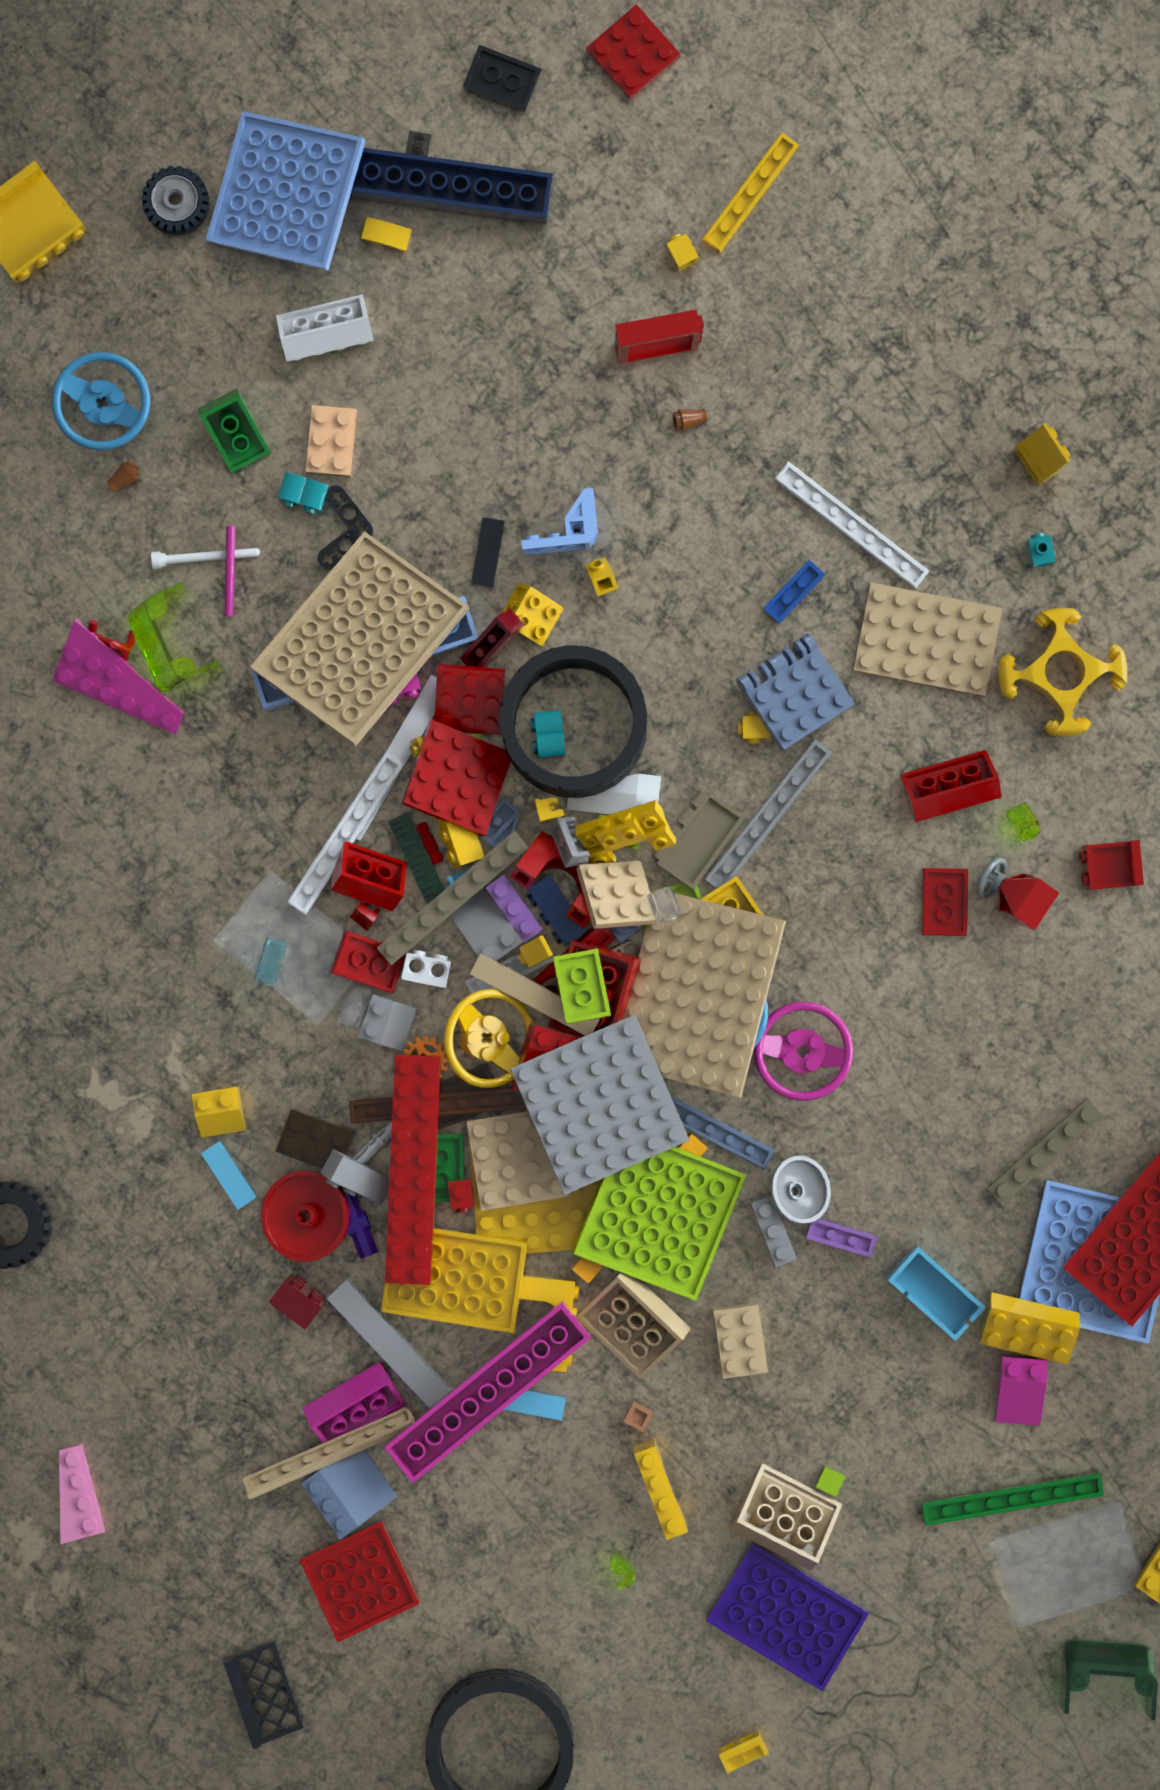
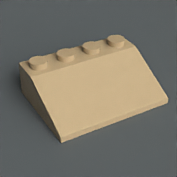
(633, 1323)
(786, 1517)

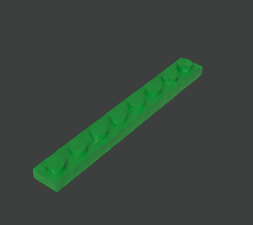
(1012, 1498)

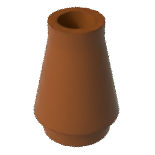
(687, 418)
(124, 475)

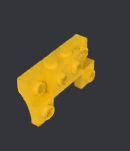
(624, 829)

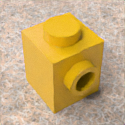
(601, 576)
(752, 729)

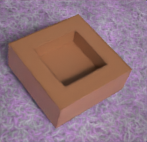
(638, 1416)

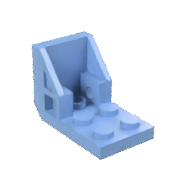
(581, 517)

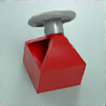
(1020, 897)

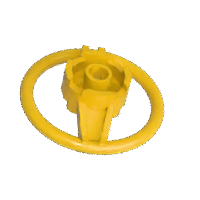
(494, 1046)

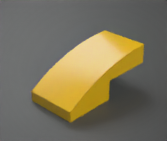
(385, 234)

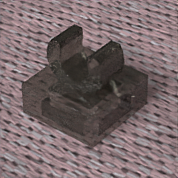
(418, 143)

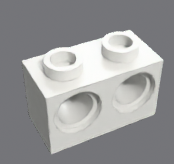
(425, 975)

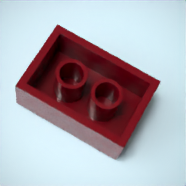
(298, 1300)

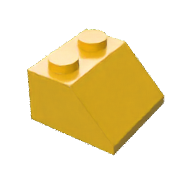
(219, 1111)

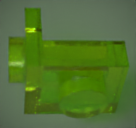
(1024, 822)

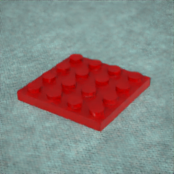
(457, 778)
(359, 1581)

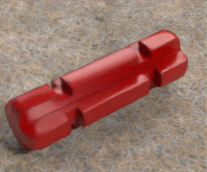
(429, 843)

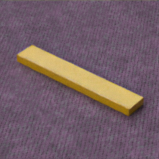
(750, 192)

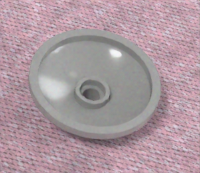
(810, 1189)

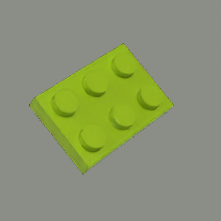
(581, 986)

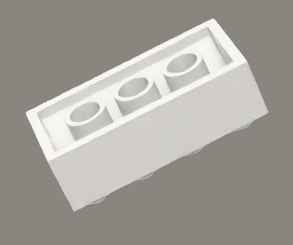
(324, 328)

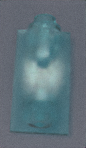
(271, 956)

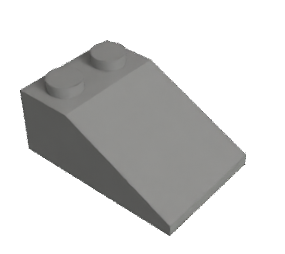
(486, 926)

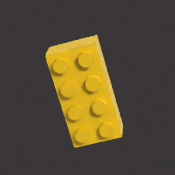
(1029, 1328)

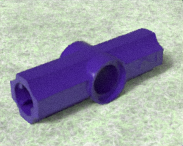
(360, 1228)

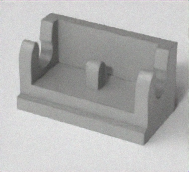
(567, 843)

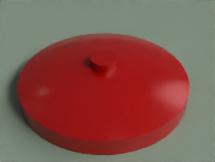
(305, 1216)

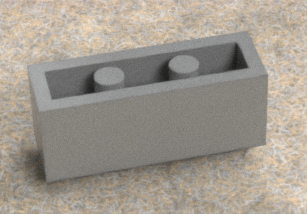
(356, 1177)
(773, 1230)

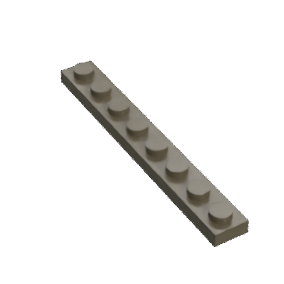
(453, 897)

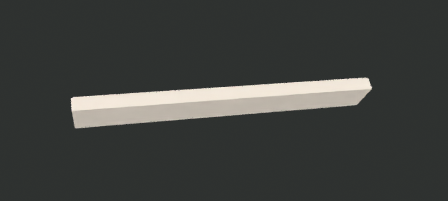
(851, 525)
(412, 727)
(346, 830)

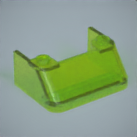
(166, 672)

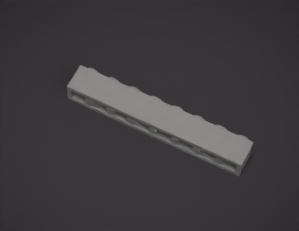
(388, 1344)

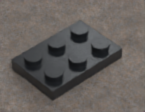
(502, 78)

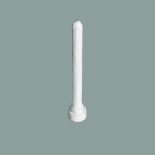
(161, 559)

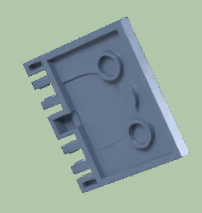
(797, 695)

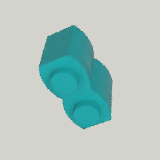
(303, 492)
(549, 734)

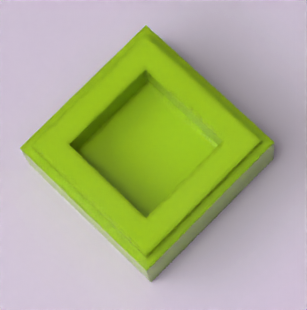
(830, 1481)

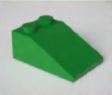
(234, 430)

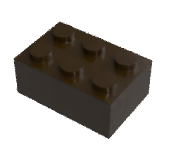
(313, 1138)

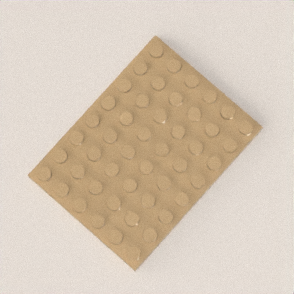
(359, 638)
(705, 991)

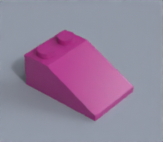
(1020, 1389)

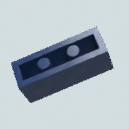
(554, 908)

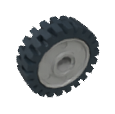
(165, 186)

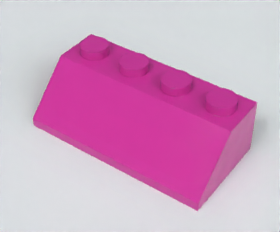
(354, 1403)

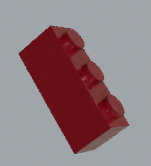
(493, 640)

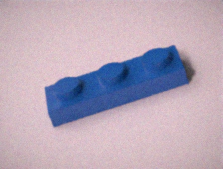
(794, 591)

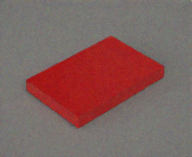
(944, 902)
(363, 962)

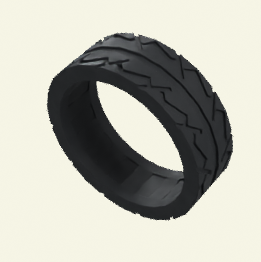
(573, 658)
(506, 1682)

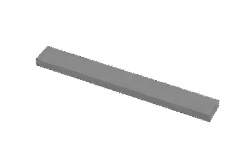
(768, 814)

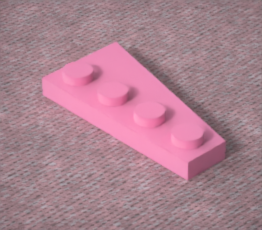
(78, 1502)

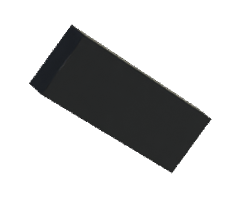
(487, 552)

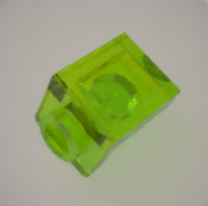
(621, 1566)

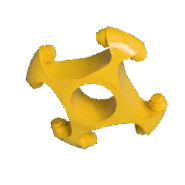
(1089, 668)

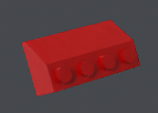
(951, 785)

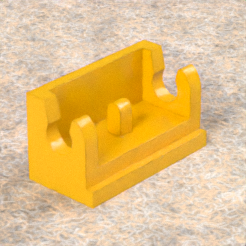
(545, 809)
(742, 1751)

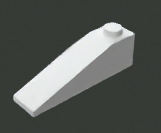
(628, 793)

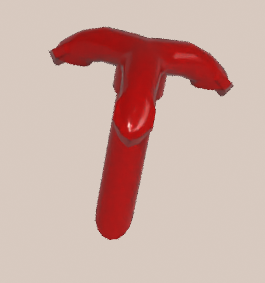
(122, 648)

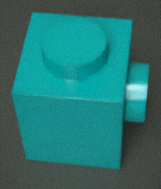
(1040, 550)

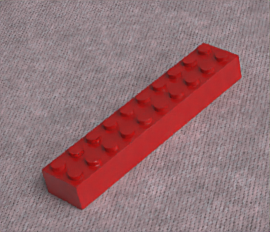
(413, 1169)

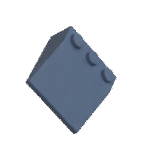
(348, 1492)

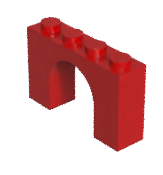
(545, 855)

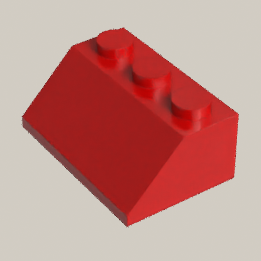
(369, 876)

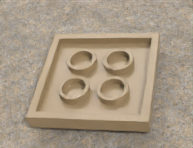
(616, 894)

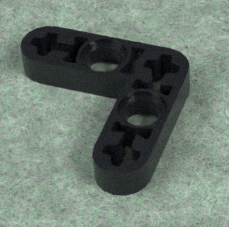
(351, 533)

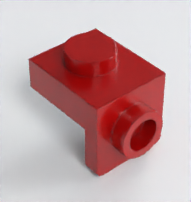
(461, 1195)

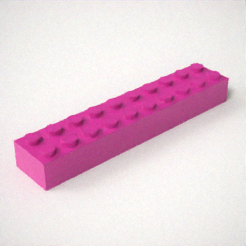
(487, 1391)

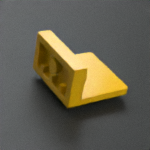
(535, 611)

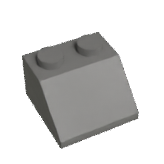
(387, 1022)

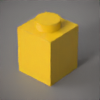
(681, 251)

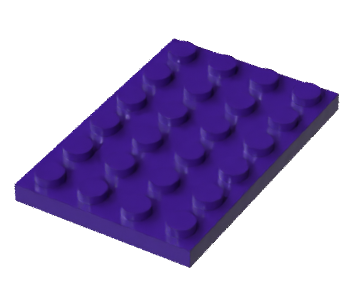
(787, 1616)

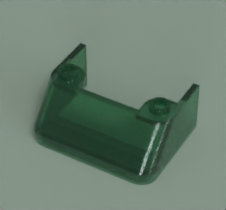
(1108, 1658)

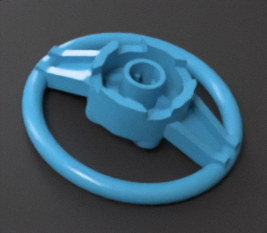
(90, 394)

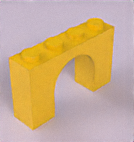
(551, 1291)
(659, 1489)

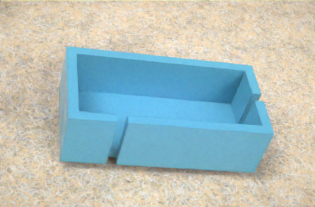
(935, 1292)

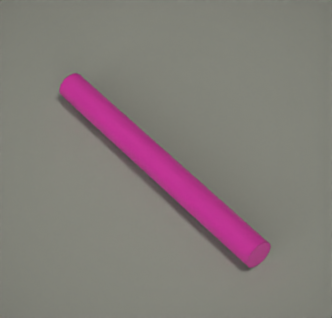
(229, 571)

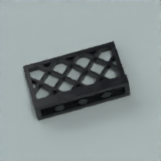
(244, 1702)

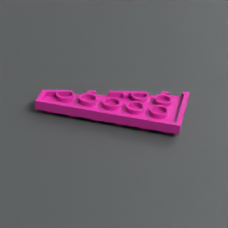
(106, 677)

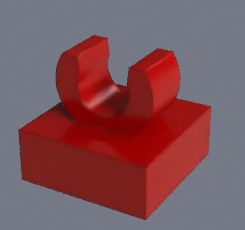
(364, 916)

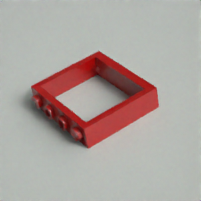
(658, 336)

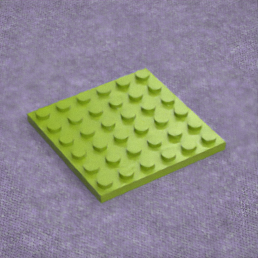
(661, 1219)

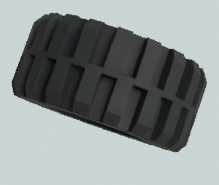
(38, 1224)

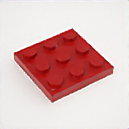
(633, 51)
(469, 698)

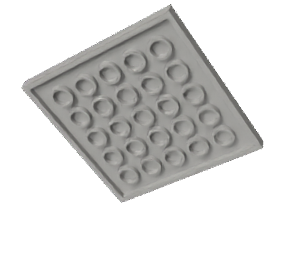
(599, 1104)

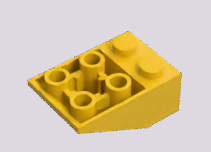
(1042, 454)

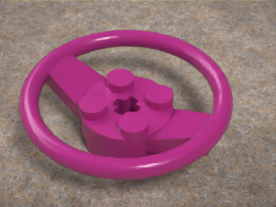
(819, 1053)

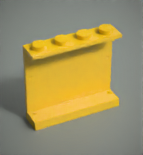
(33, 222)

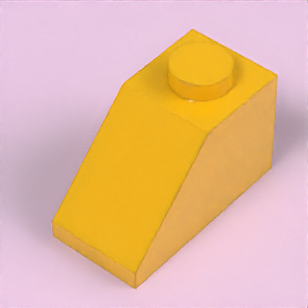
(534, 952)

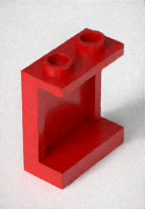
(1112, 865)

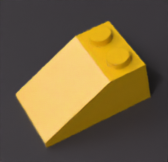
(733, 895)

